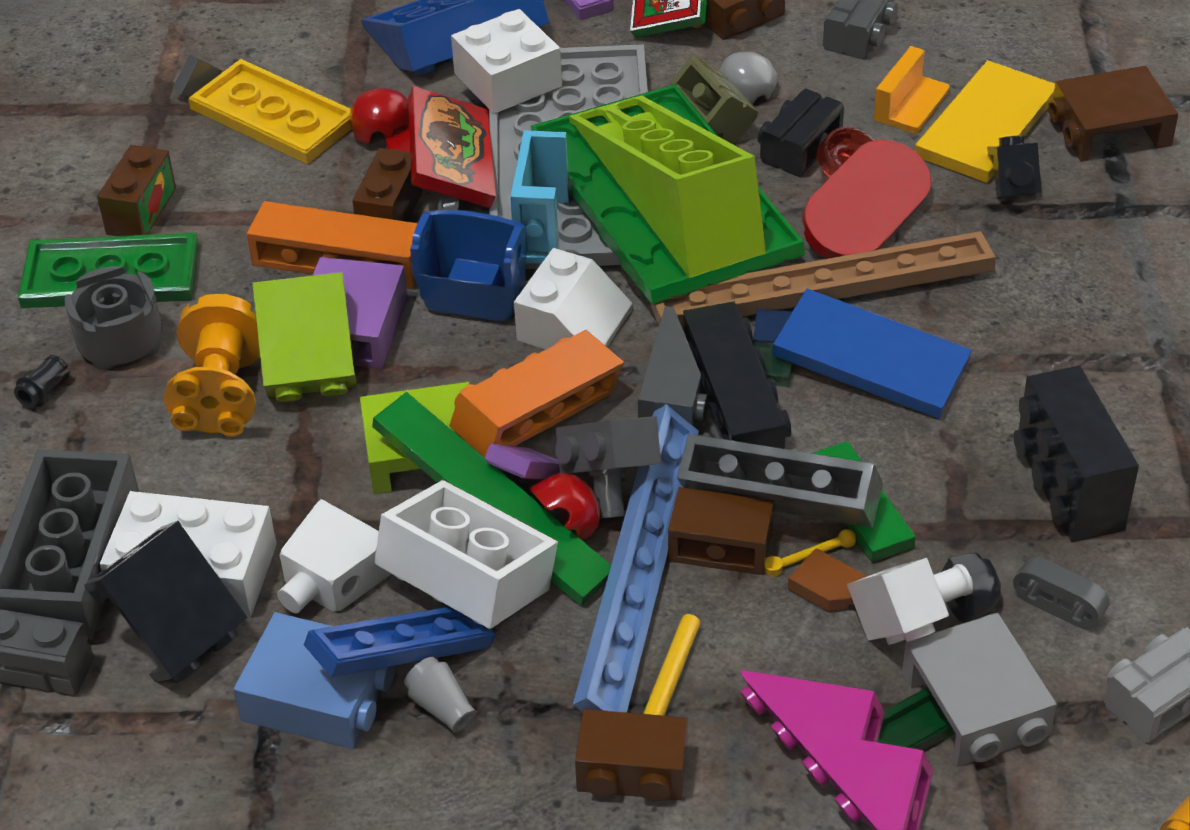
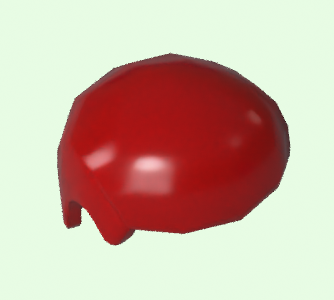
(378, 111)
(574, 498)

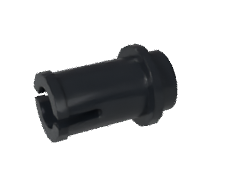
(34, 388)

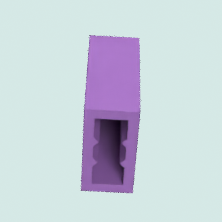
(374, 305)

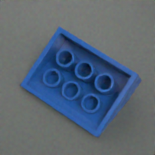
(422, 30)

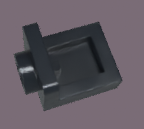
(1016, 166)

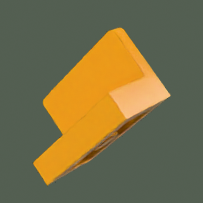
(906, 96)

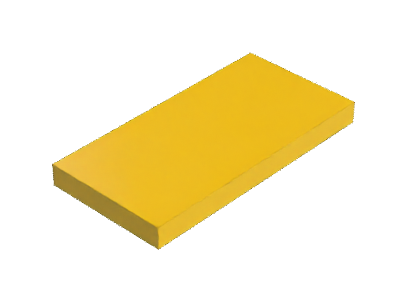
(989, 107)
(273, 111)

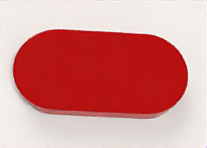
(866, 199)

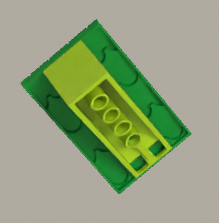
(671, 194)

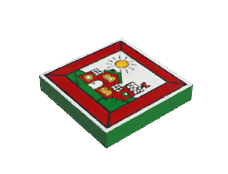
(662, 16)

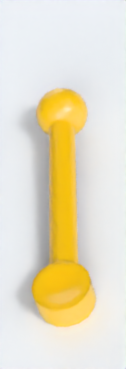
(774, 565)

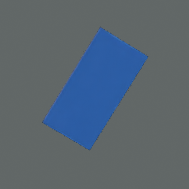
(872, 353)

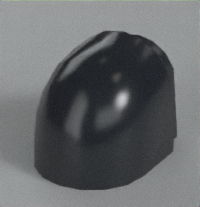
(985, 587)

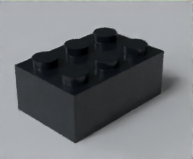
(1075, 454)

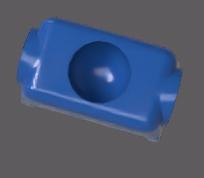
(469, 263)

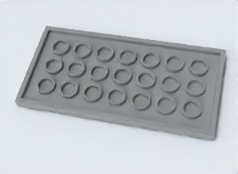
(588, 80)

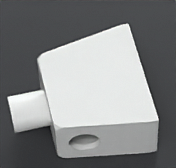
(329, 560)

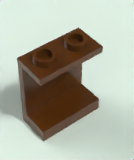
(1110, 104)

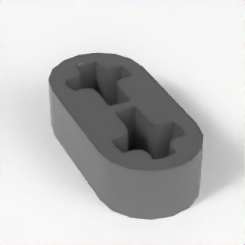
(1061, 592)

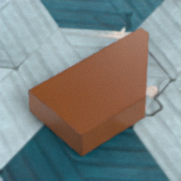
(824, 581)

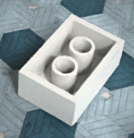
(230, 535)
(465, 553)

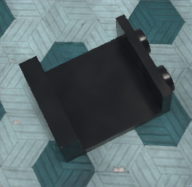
(170, 600)

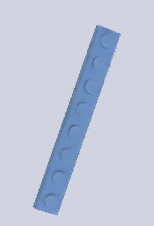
(634, 575)

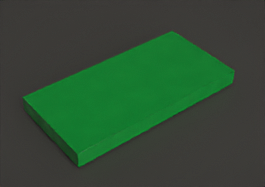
(57, 264)

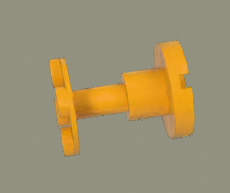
(220, 339)

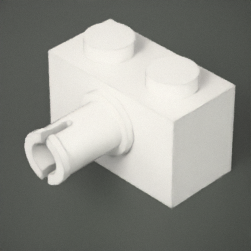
(907, 599)

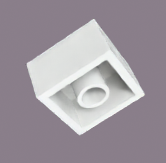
(506, 60)

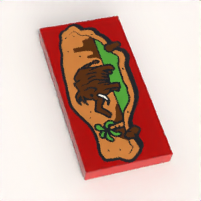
(450, 147)

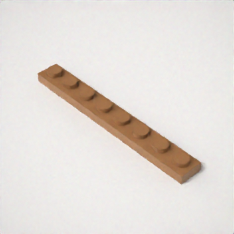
(844, 275)

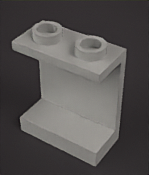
(982, 687)

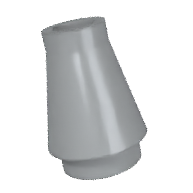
(438, 692)

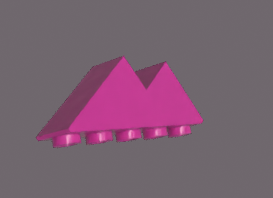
(840, 736)

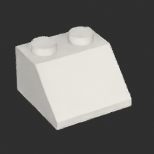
(567, 298)

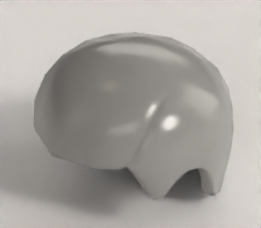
(750, 74)

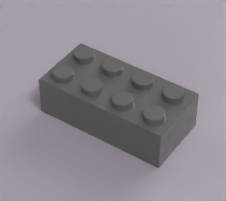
(62, 533)

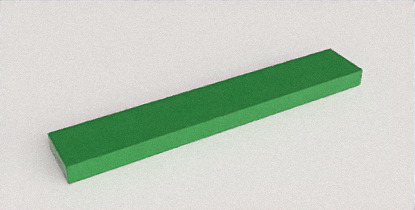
(449, 458)

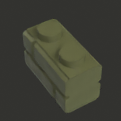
(715, 99)

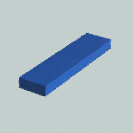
(396, 640)

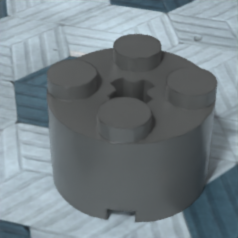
(114, 317)

